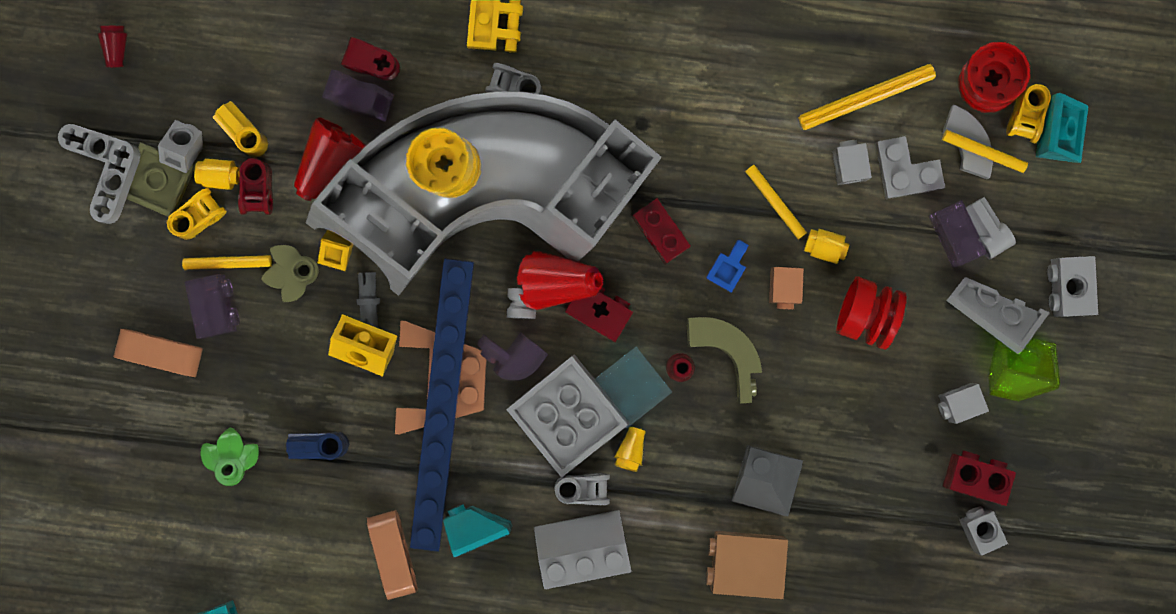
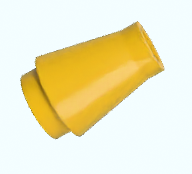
(631, 450)

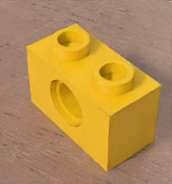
(362, 345)

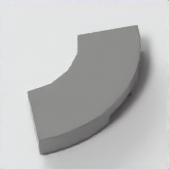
(967, 125)

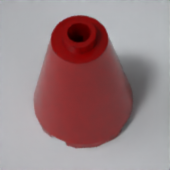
(324, 157)
(556, 280)

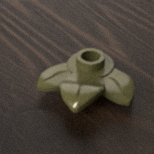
(287, 274)

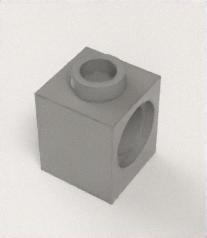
(176, 155)
(851, 162)
(962, 403)
(992, 539)

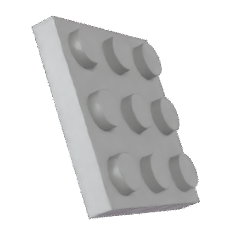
(568, 416)

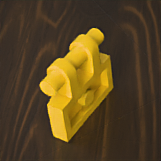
(484, 24)

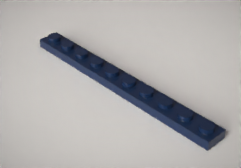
(442, 404)

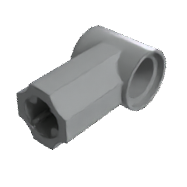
(992, 233)

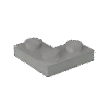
(900, 176)

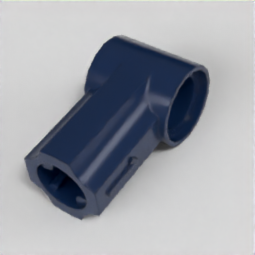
(315, 445)

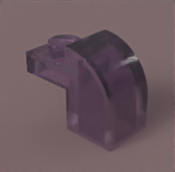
(358, 96)
(518, 361)

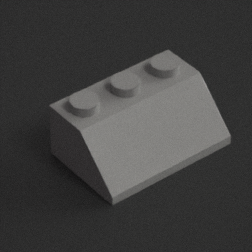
(582, 549)

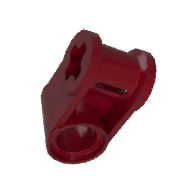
(366, 59)
(255, 189)

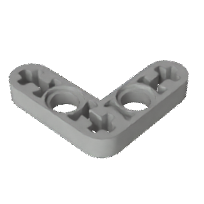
(112, 158)

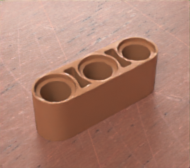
(158, 352)
(392, 554)

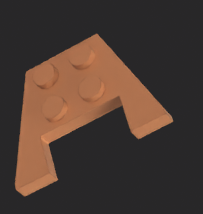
(472, 381)

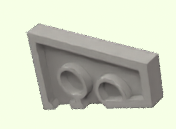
(1003, 318)

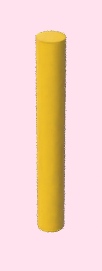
(985, 151)
(776, 202)
(227, 262)

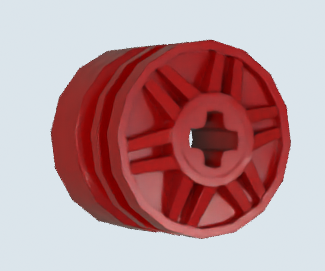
(1001, 63)
(877, 315)

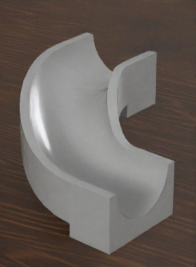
(539, 167)

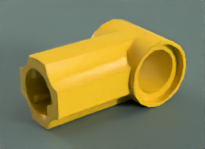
(240, 129)

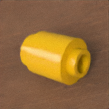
(217, 174)
(826, 245)

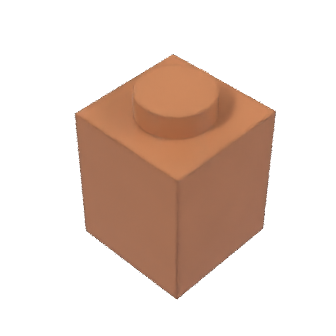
(786, 287)

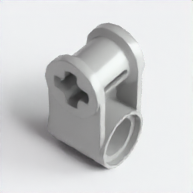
(511, 80)
(585, 489)

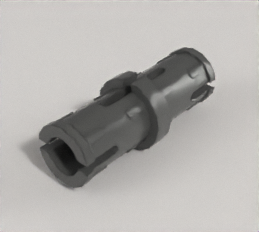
(368, 298)

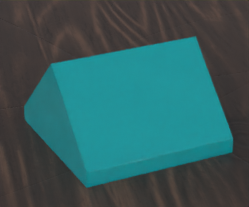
(1063, 130)

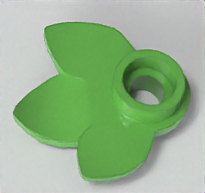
(229, 452)

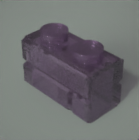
(957, 234)
(212, 306)

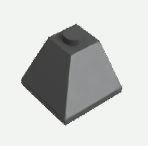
(767, 480)

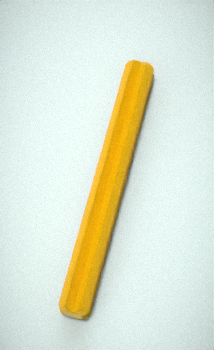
(867, 96)

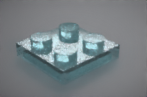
(633, 385)

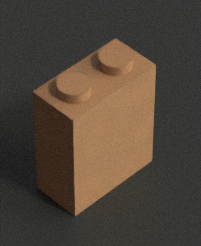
(747, 564)

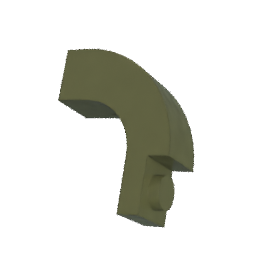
(732, 341)

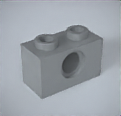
(1083, 273)

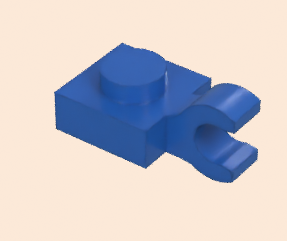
(727, 270)

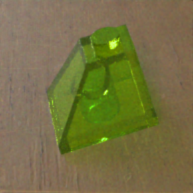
(1026, 373)

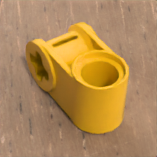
(1029, 119)
(197, 214)

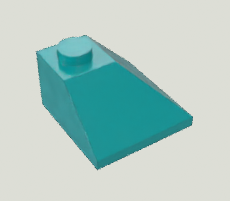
(472, 528)

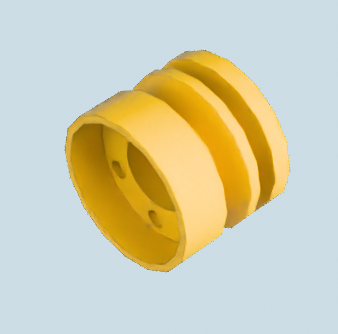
(430, 154)

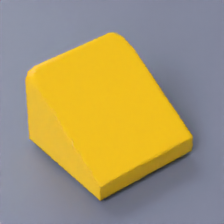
(334, 251)

